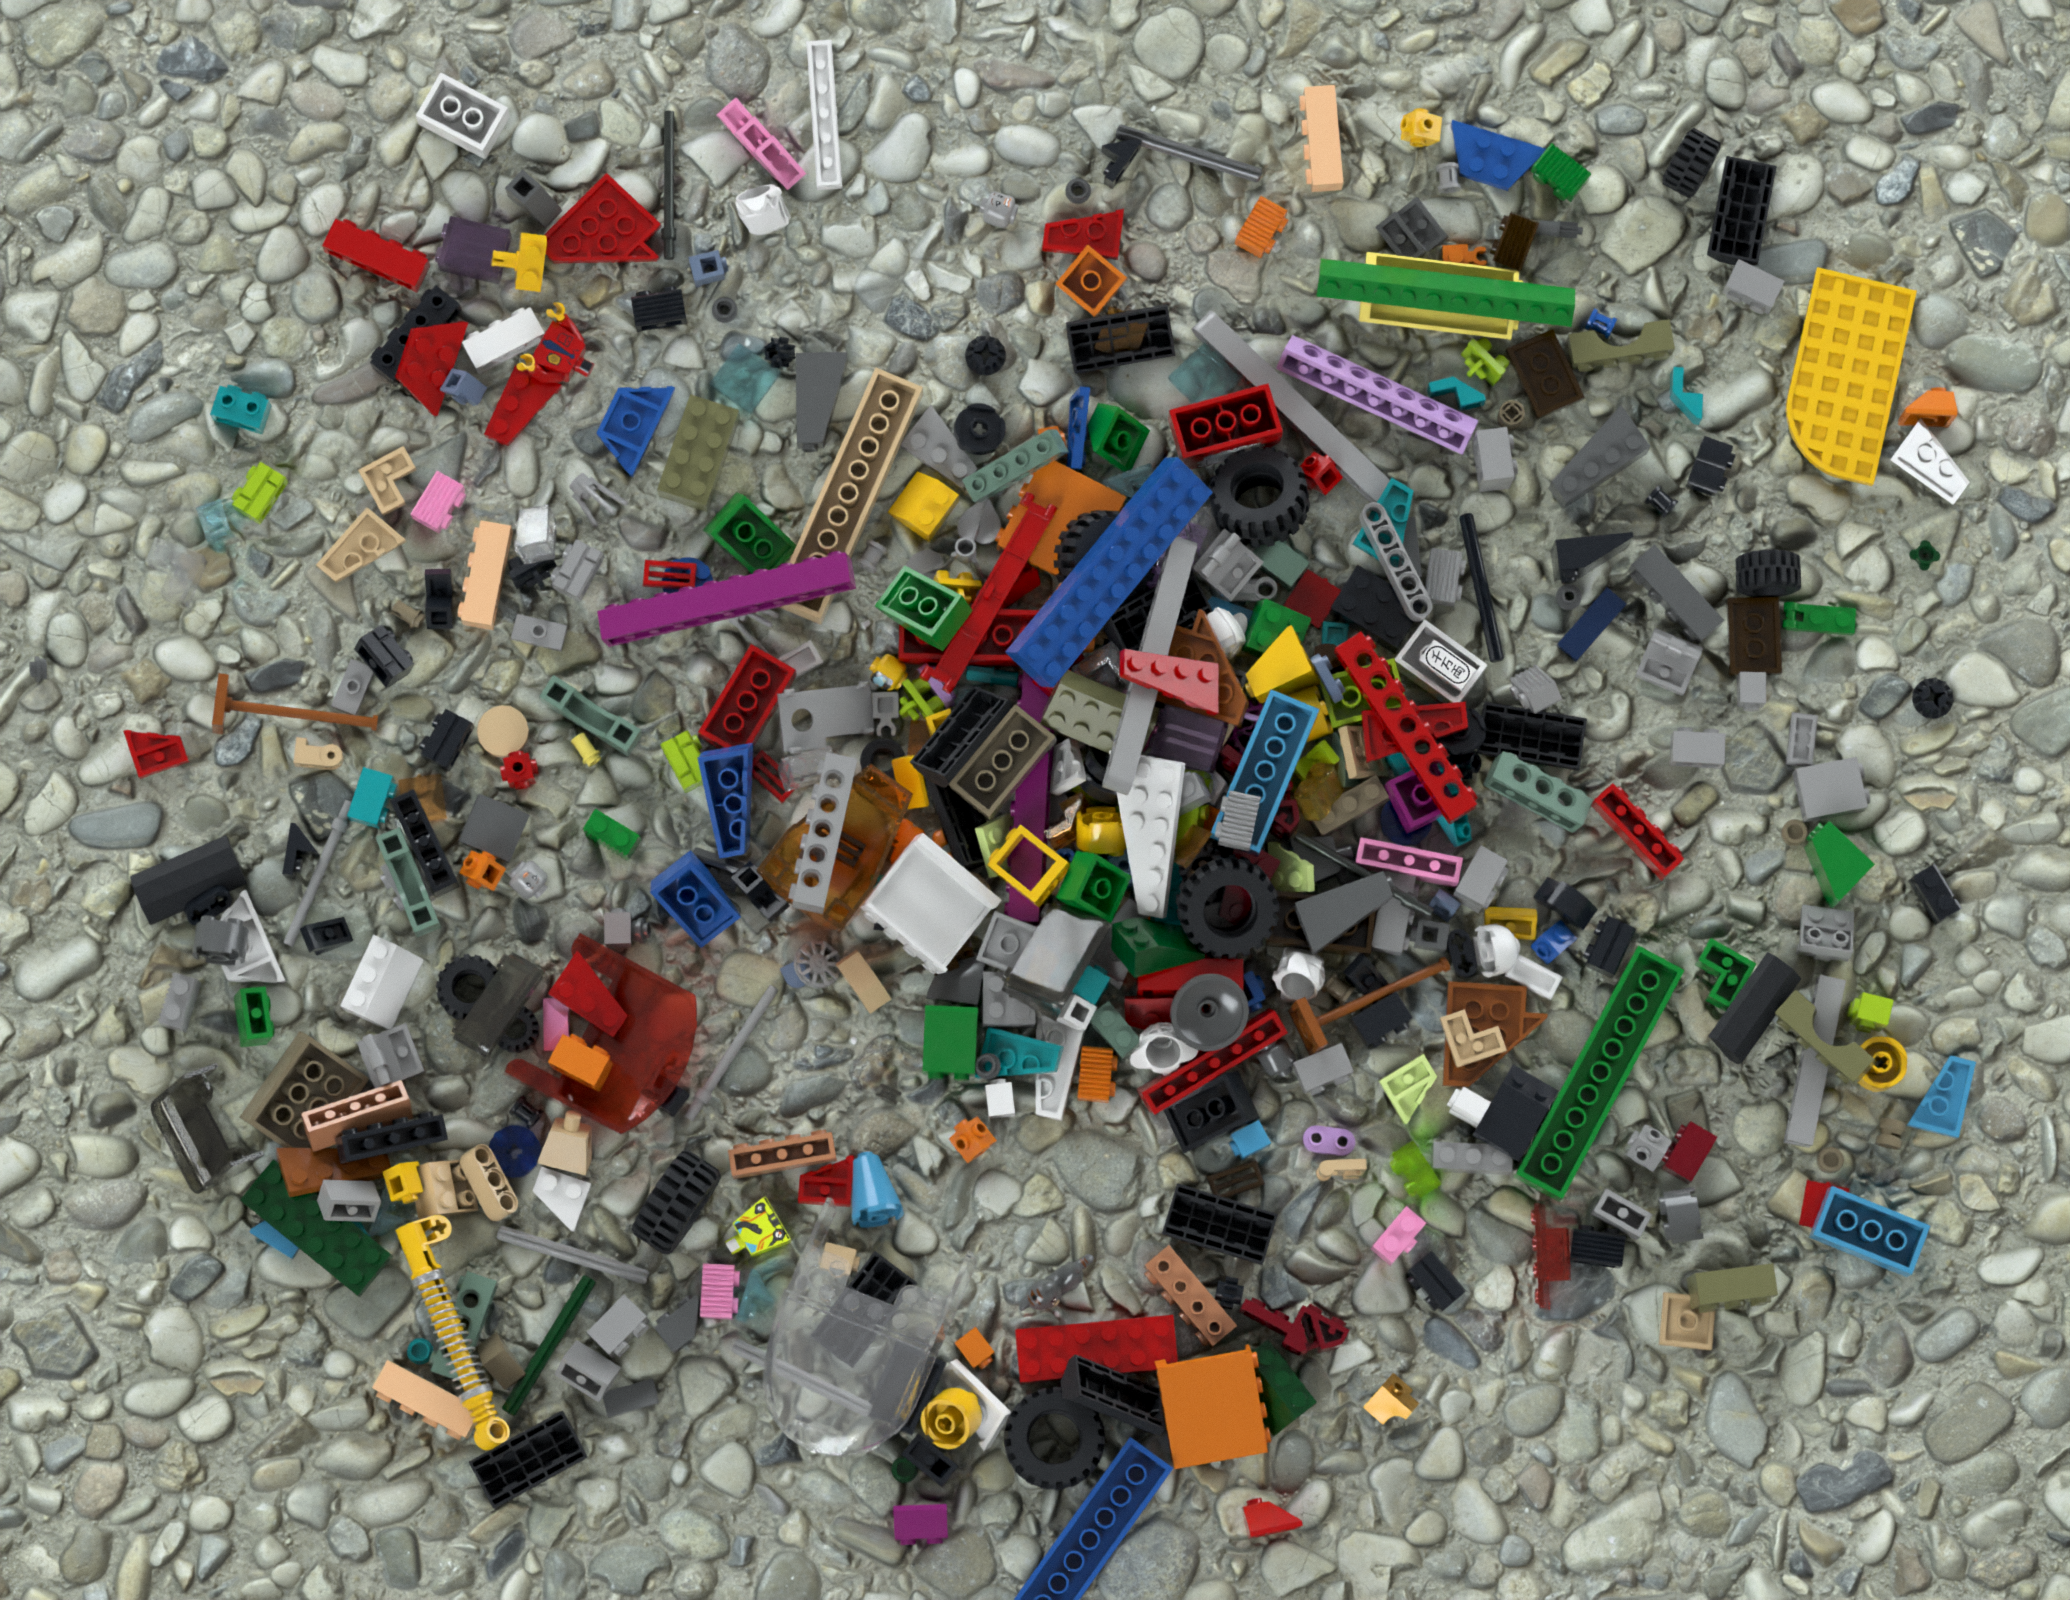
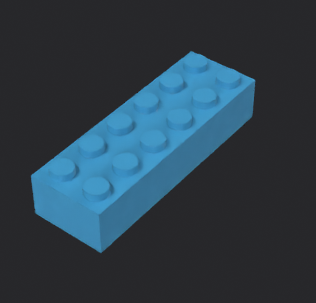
(1271, 760)

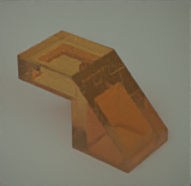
(1065, 832)

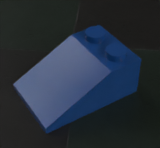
(694, 899)

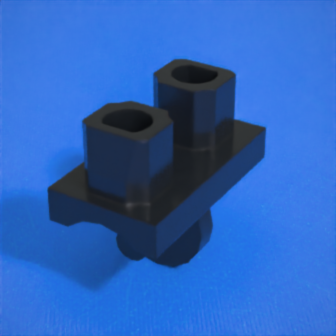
(530, 573)

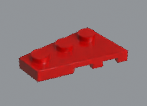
(1098, 231)
(518, 405)
(587, 996)

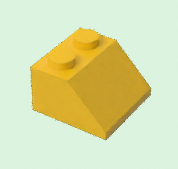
(924, 505)

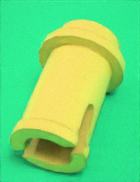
(586, 750)

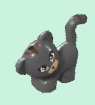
(1048, 1291)

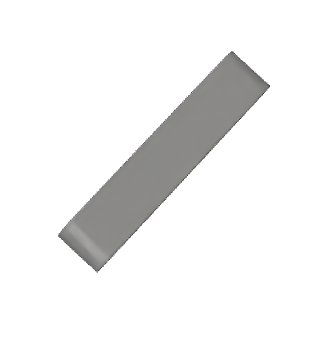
(1396, 549)

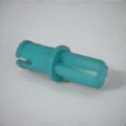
(992, 676)

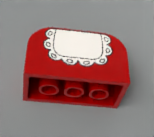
(1224, 425)

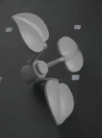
(977, 525)

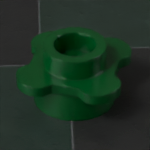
(1927, 548)

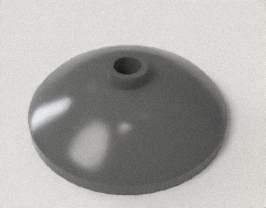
(1220, 1023)

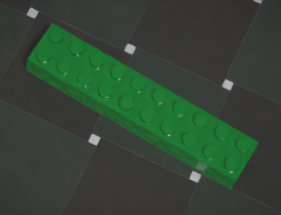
(1598, 1073)

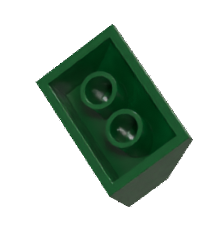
(1282, 1390)

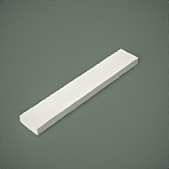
(824, 114)

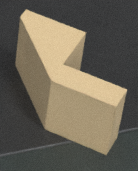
(863, 981)

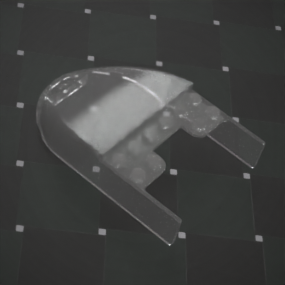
(845, 1364)

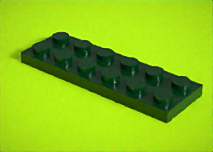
(334, 1245)

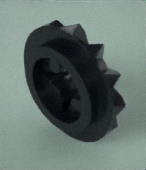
(993, 363)
(1929, 709)

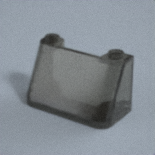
(1055, 958)

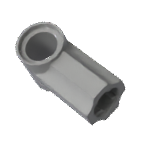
(1251, 589)

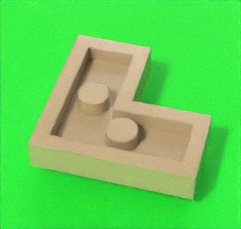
(382, 474)
(1354, 752)
(1465, 1045)

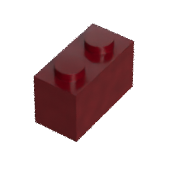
(1688, 1152)

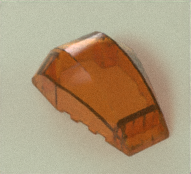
(872, 817)

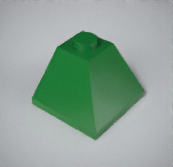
(1116, 436)

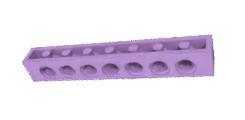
(1377, 394)

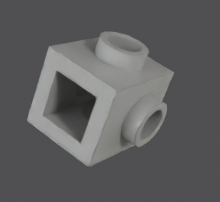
(1648, 1147)

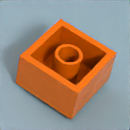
(1091, 281)
(581, 1062)

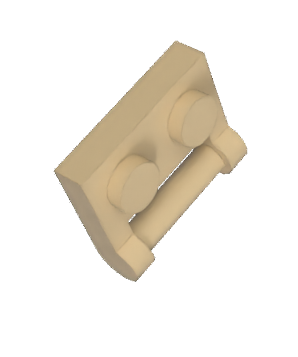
(1348, 1168)

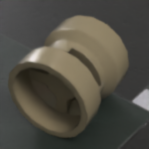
(1509, 419)
(1890, 1133)

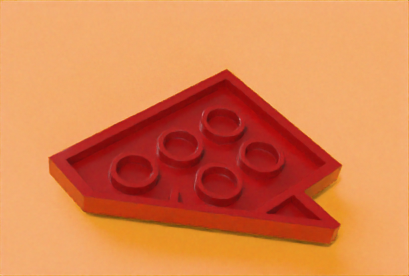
(603, 228)

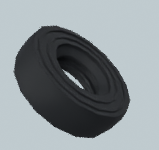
(877, 746)

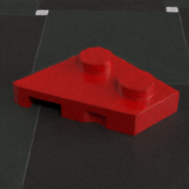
(155, 752)

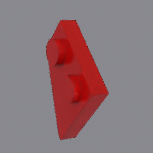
(828, 1181)

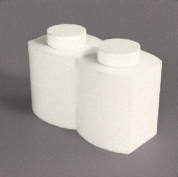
(1468, 1106)

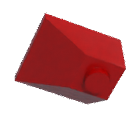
(1267, 1519)

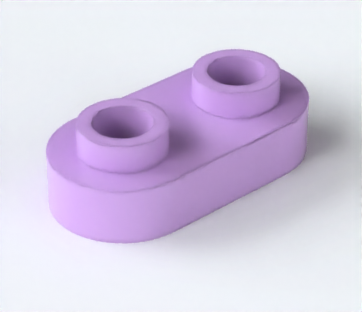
(936, 689)
(1328, 1142)

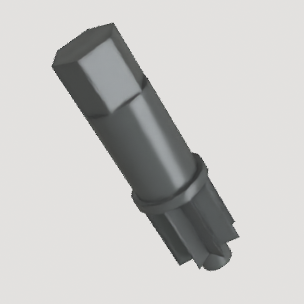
(1559, 229)

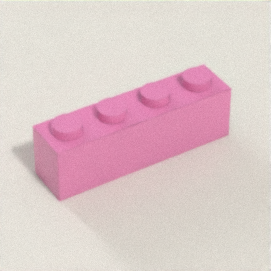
(1422, 864)

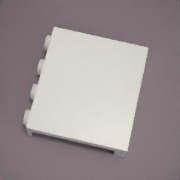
(929, 903)

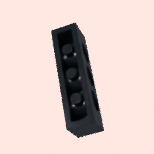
(425, 843)

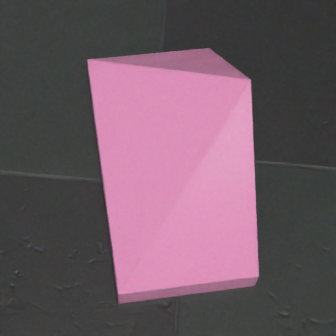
(555, 1022)

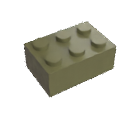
(1732, 1288)

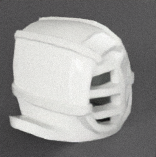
(762, 209)
(1229, 630)
(1299, 974)
(1161, 1050)

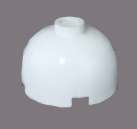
(1495, 949)

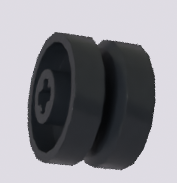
(1095, 768)

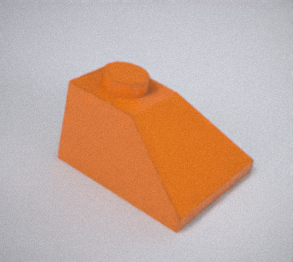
(1934, 407)

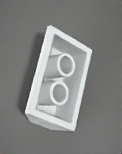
(382, 983)

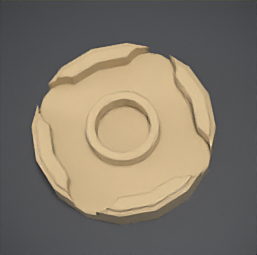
(502, 731)

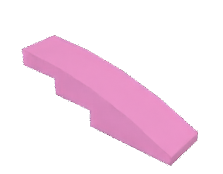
(761, 144)

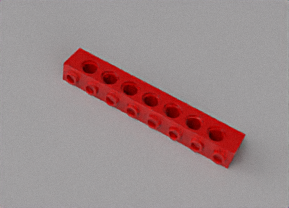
(1450, 808)

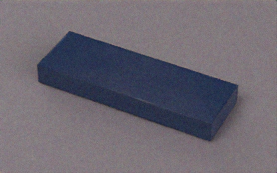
(1591, 624)

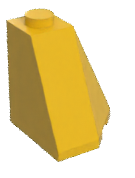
(1281, 668)

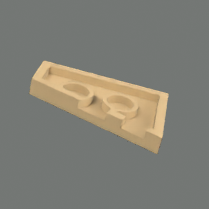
(359, 546)

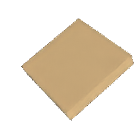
(1685, 1326)

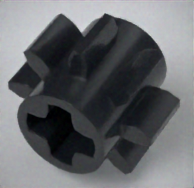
(779, 352)
(1467, 764)
(1229, 1292)

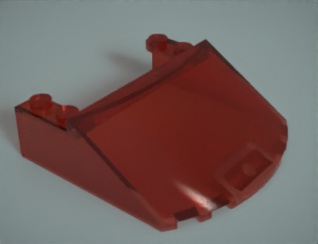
(645, 1052)

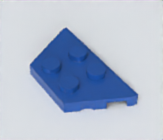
(1492, 156)
(632, 423)

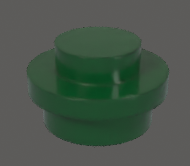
(904, 1470)

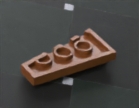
(306, 1170)

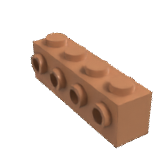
(358, 1111)
(782, 1155)
(1190, 1297)

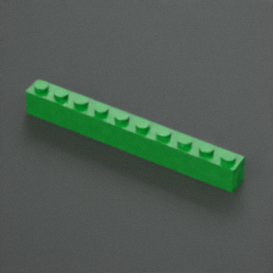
(1446, 292)

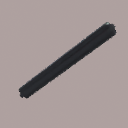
(1481, 587)

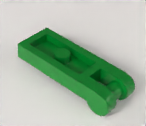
(1819, 619)

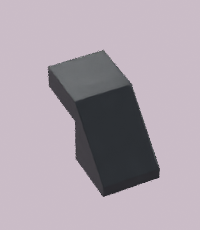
(439, 598)
(759, 892)

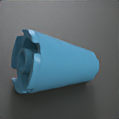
(873, 1193)

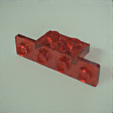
(1552, 1255)

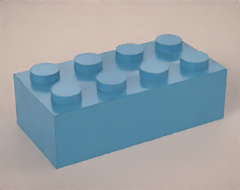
(1869, 1231)

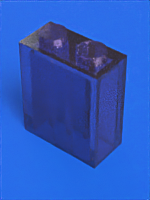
(470, 247)
(1188, 738)

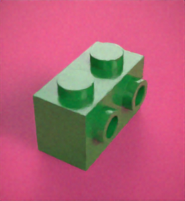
(253, 1016)

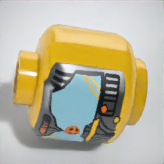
(888, 672)

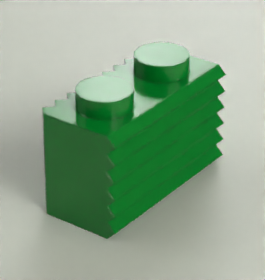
(1560, 173)
(611, 834)

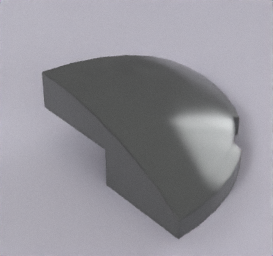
(960, 984)

